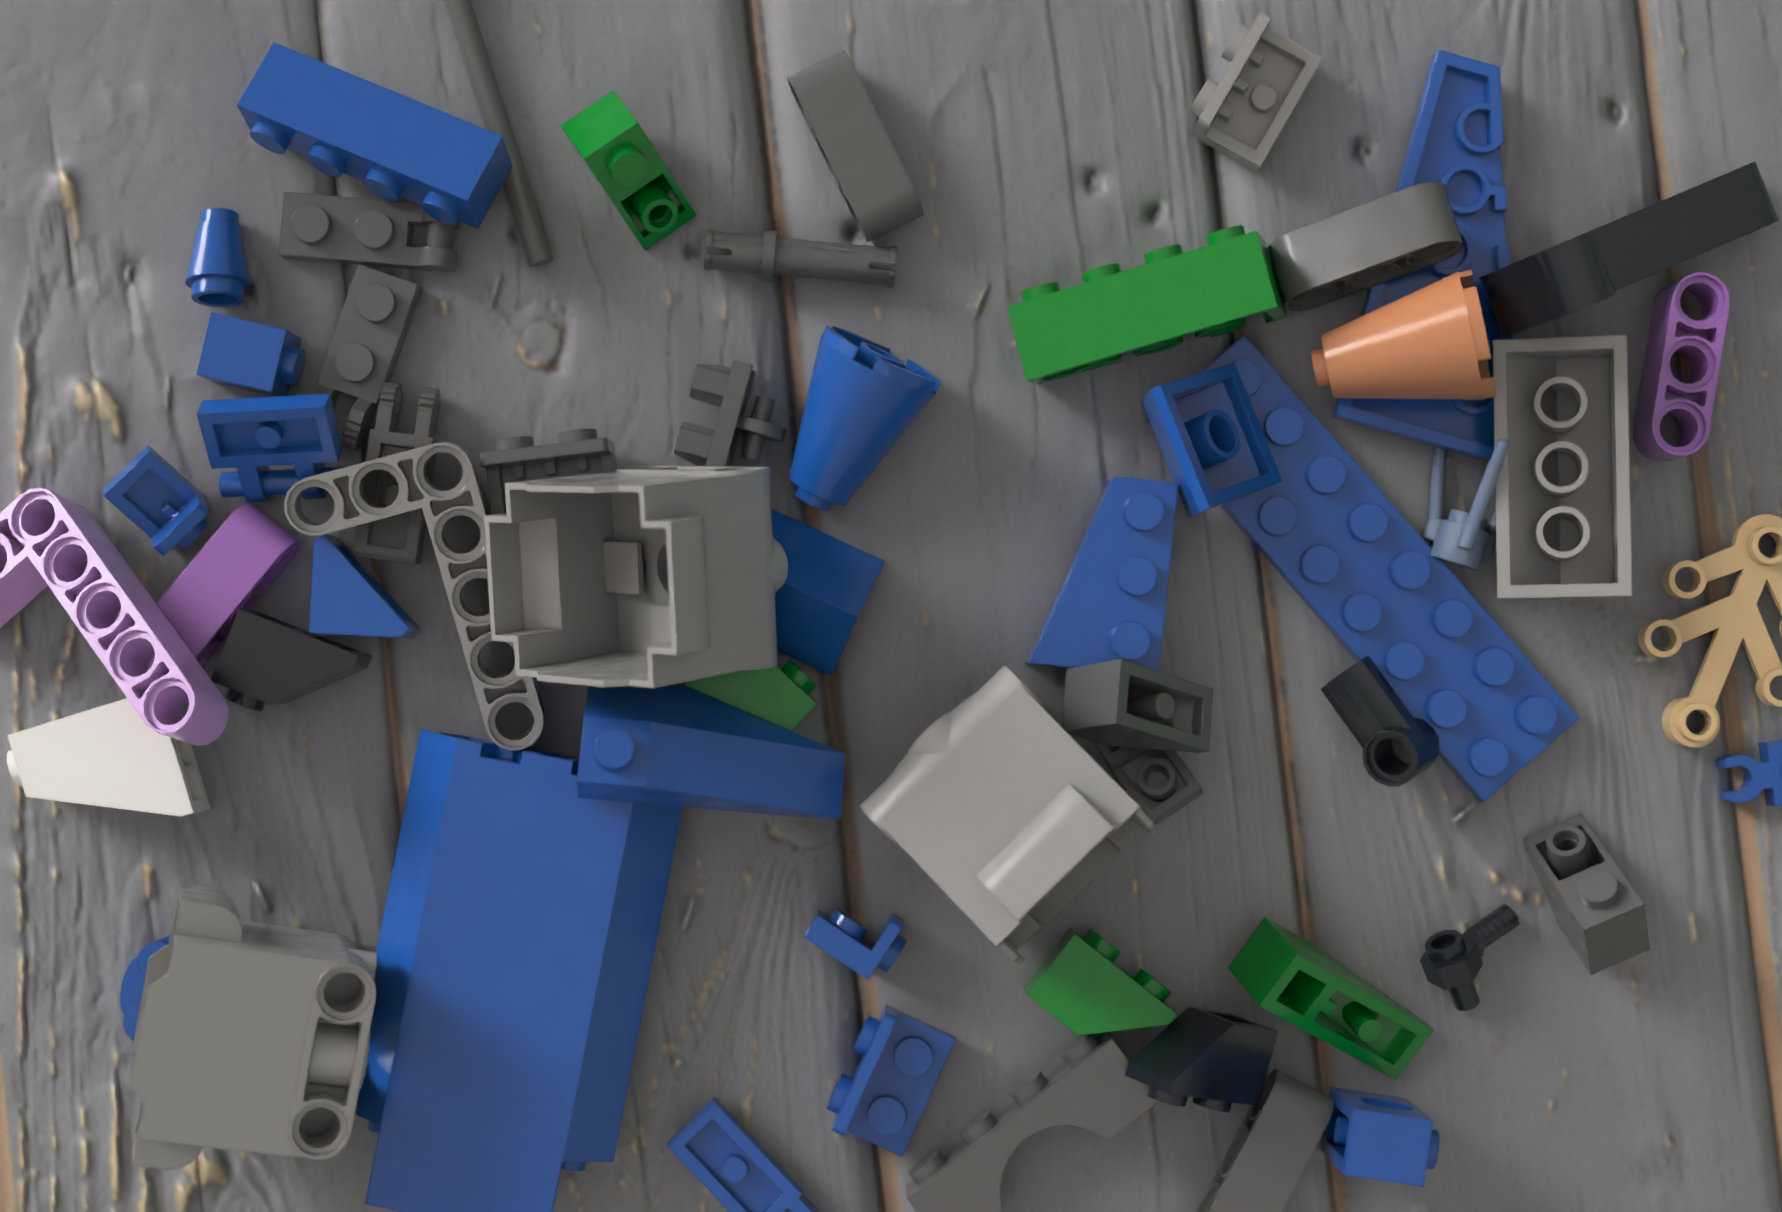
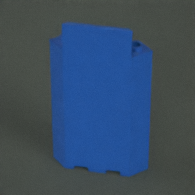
(507, 978)

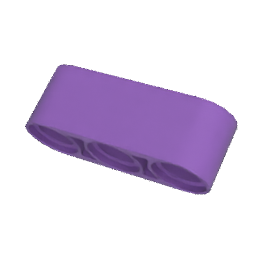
(1702, 346)
(225, 577)

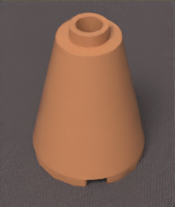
(1412, 348)

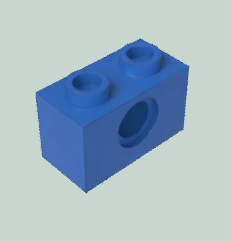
(1380, 1137)

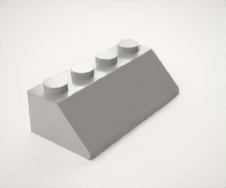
(1566, 468)

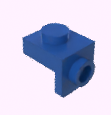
(159, 501)

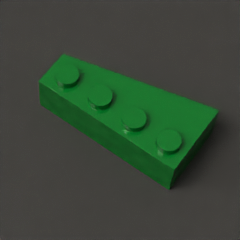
(1146, 306)

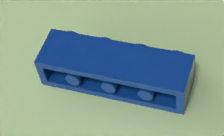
(375, 137)

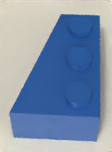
(1116, 582)

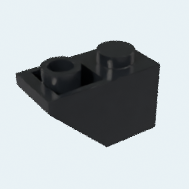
(1207, 1058)

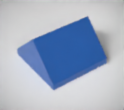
(1210, 438)
(821, 592)

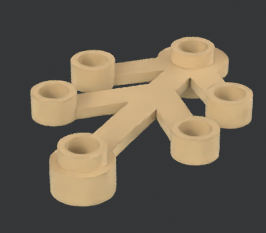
(1735, 622)

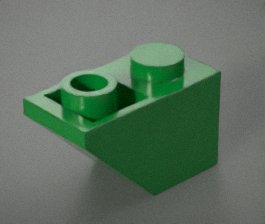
(629, 169)
(1092, 992)

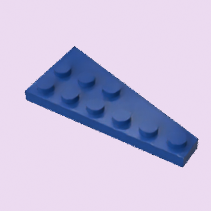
(1457, 144)

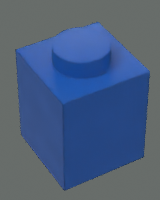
(251, 356)

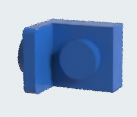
(843, 939)

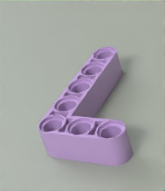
(55, 556)

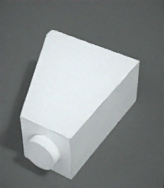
(107, 762)

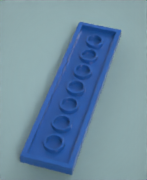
(1387, 596)

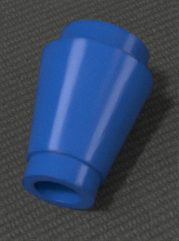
(218, 260)

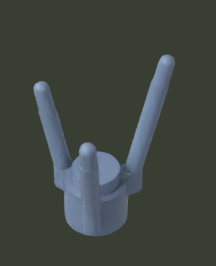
(1464, 536)

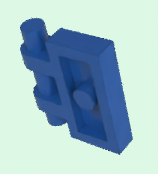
(266, 434)

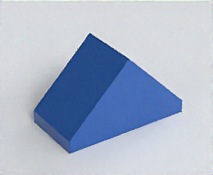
(350, 599)

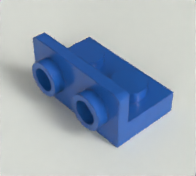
(891, 1081)

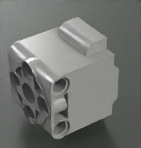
(636, 575)
(1005, 812)
(248, 1037)

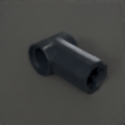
(1375, 718)

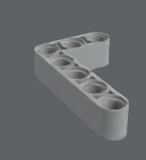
(456, 566)

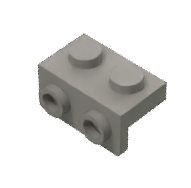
(1255, 94)

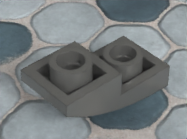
(1152, 778)

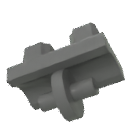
(731, 392)

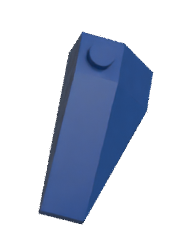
(701, 754)

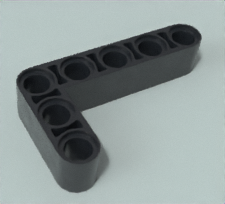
(1628, 250)

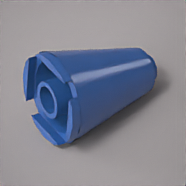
(853, 415)

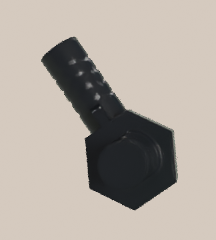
(1455, 958)

